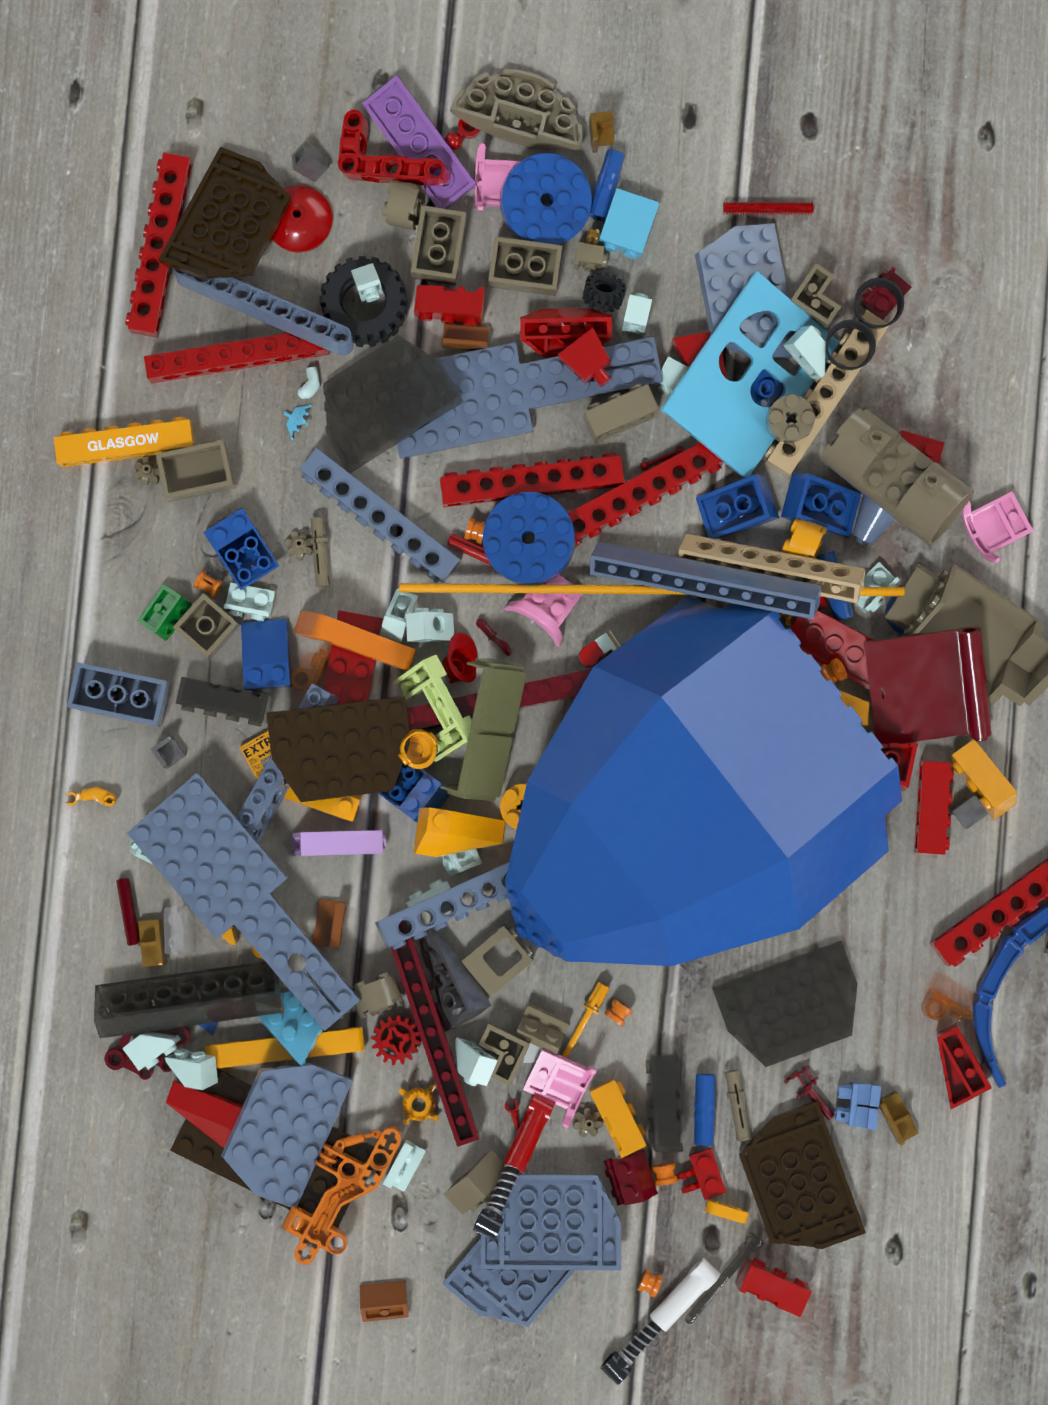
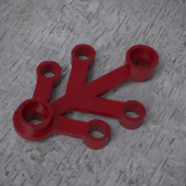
(128, 1064)

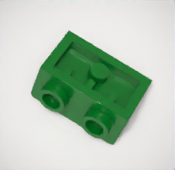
(164, 612)

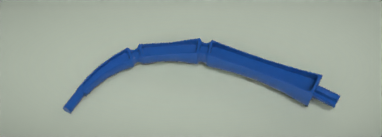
(1008, 951)

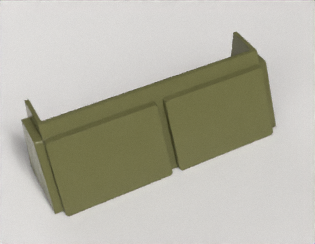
(490, 730)

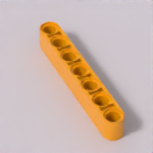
(270, 1050)

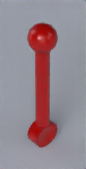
(645, 465)

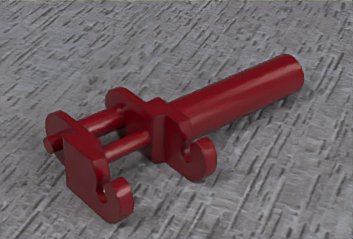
(811, 1092)

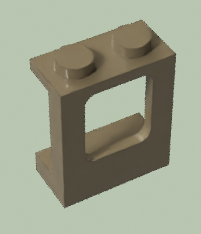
(482, 971)

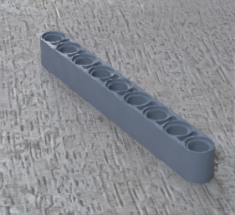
(271, 312)

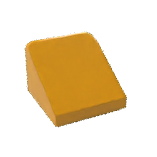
(230, 936)

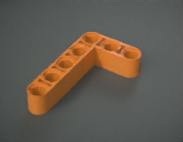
(354, 639)

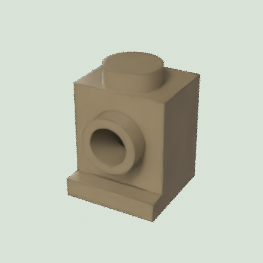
(590, 257)

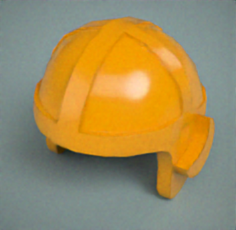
(421, 749)

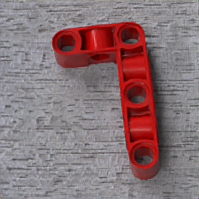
(377, 168)

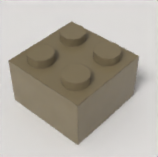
(206, 626)

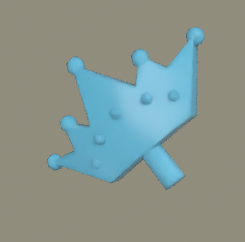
(296, 419)

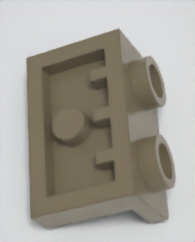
(542, 1028)

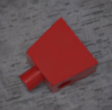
(587, 358)

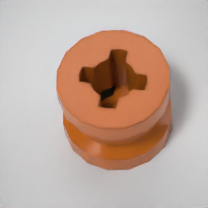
(474, 530)
(833, 671)
(618, 1012)
(665, 1173)
(650, 1283)

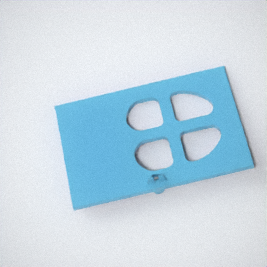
(723, 411)

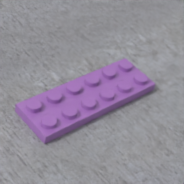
(417, 137)

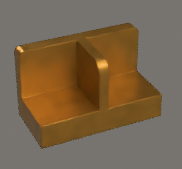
(601, 129)
(152, 942)
(897, 1118)

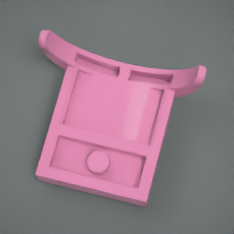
(489, 179)
(995, 525)
(547, 609)
(559, 1081)

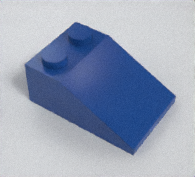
(821, 503)
(737, 507)
(266, 655)

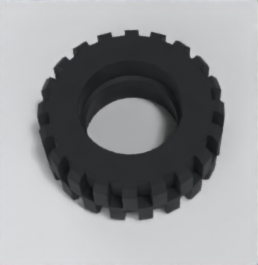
(383, 325)

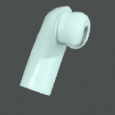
(311, 386)

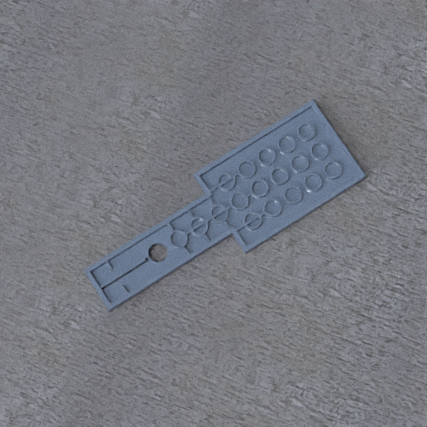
(502, 392)
(230, 883)

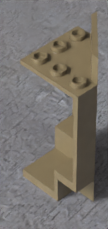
(1010, 635)

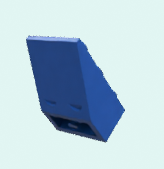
(241, 548)
(414, 791)

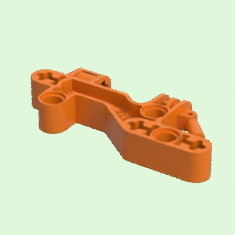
(318, 1226)

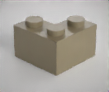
(811, 298)
(509, 1050)
(476, 1183)

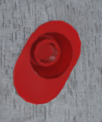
(460, 651)

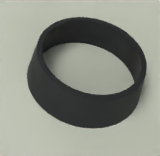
(892, 287)
(859, 326)

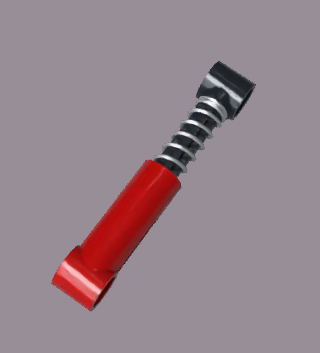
(515, 1163)

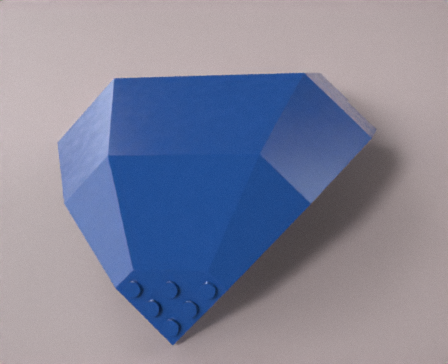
(697, 796)

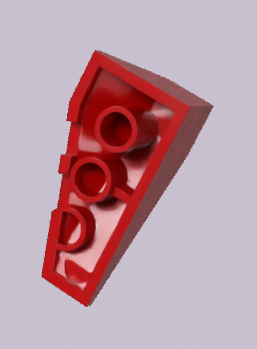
(205, 1110)

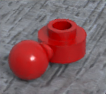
(455, 139)

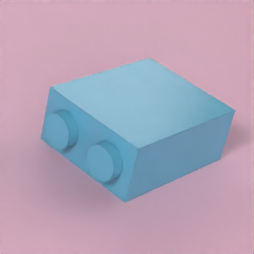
(628, 224)

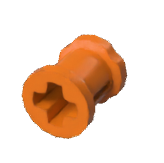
(208, 584)

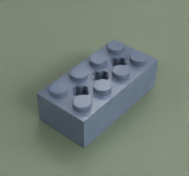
(111, 681)

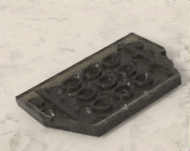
(385, 400)
(791, 1004)

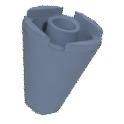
(871, 522)

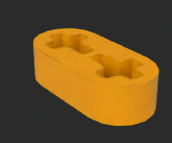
(726, 1211)

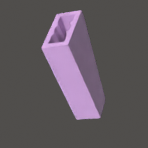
(338, 843)

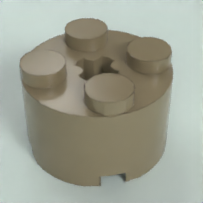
(403, 204)
(803, 419)
(377, 995)

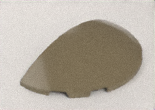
(520, 110)

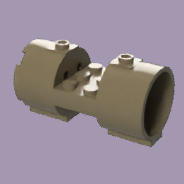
(896, 476)

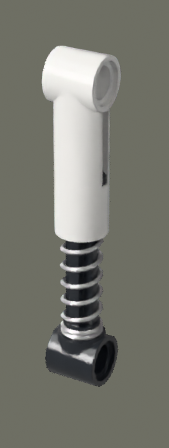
(699, 1279)

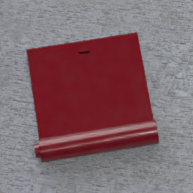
(929, 685)

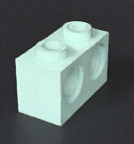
(637, 314)

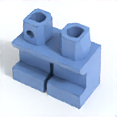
(856, 1114)

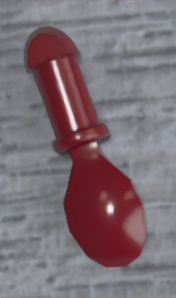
(488, 631)

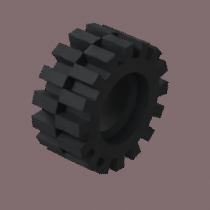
(604, 292)

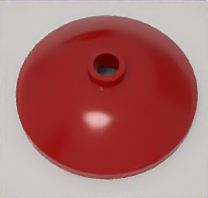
(311, 227)

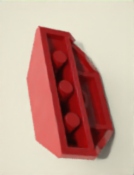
(554, 329)

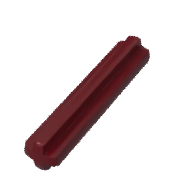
(128, 911)

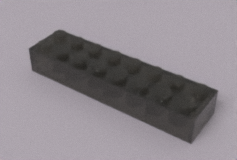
(187, 999)

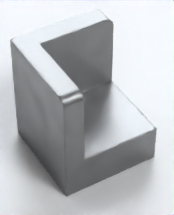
(310, 161)
(168, 752)
(969, 811)

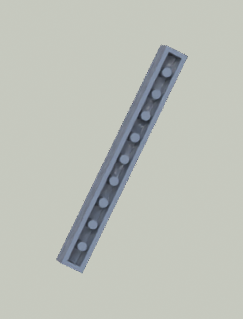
(705, 580)

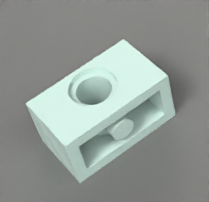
(429, 626)

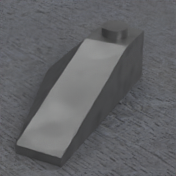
(456, 989)

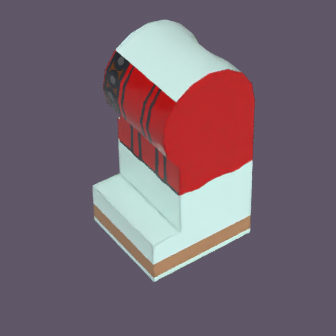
(590, 654)

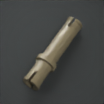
(320, 552)
(736, 1095)

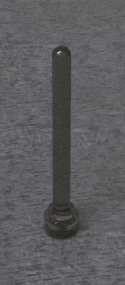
(751, 1244)

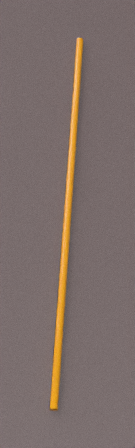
(579, 589)

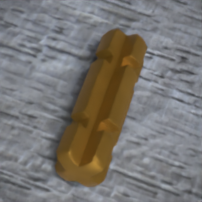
(593, 236)

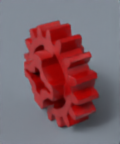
(406, 1036)

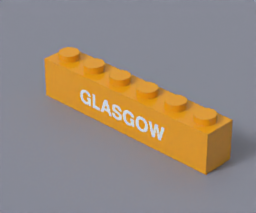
(123, 443)

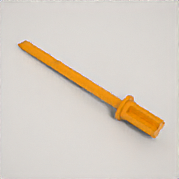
(592, 1006)

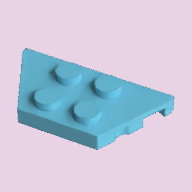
(294, 1028)

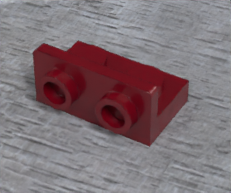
(879, 299)

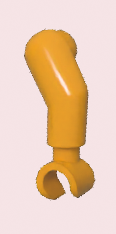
(94, 793)

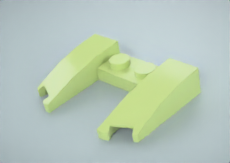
(428, 678)

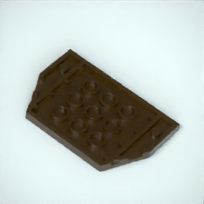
(227, 220)
(340, 747)
(800, 1181)

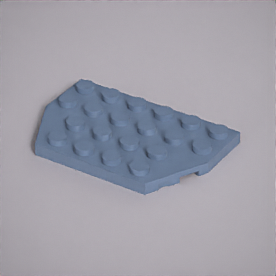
(726, 269)
(284, 1129)
(556, 1226)
(504, 1294)

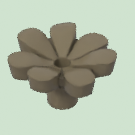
(146, 476)
(296, 549)
(587, 1117)

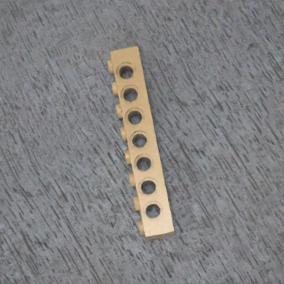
(786, 463)
(836, 579)

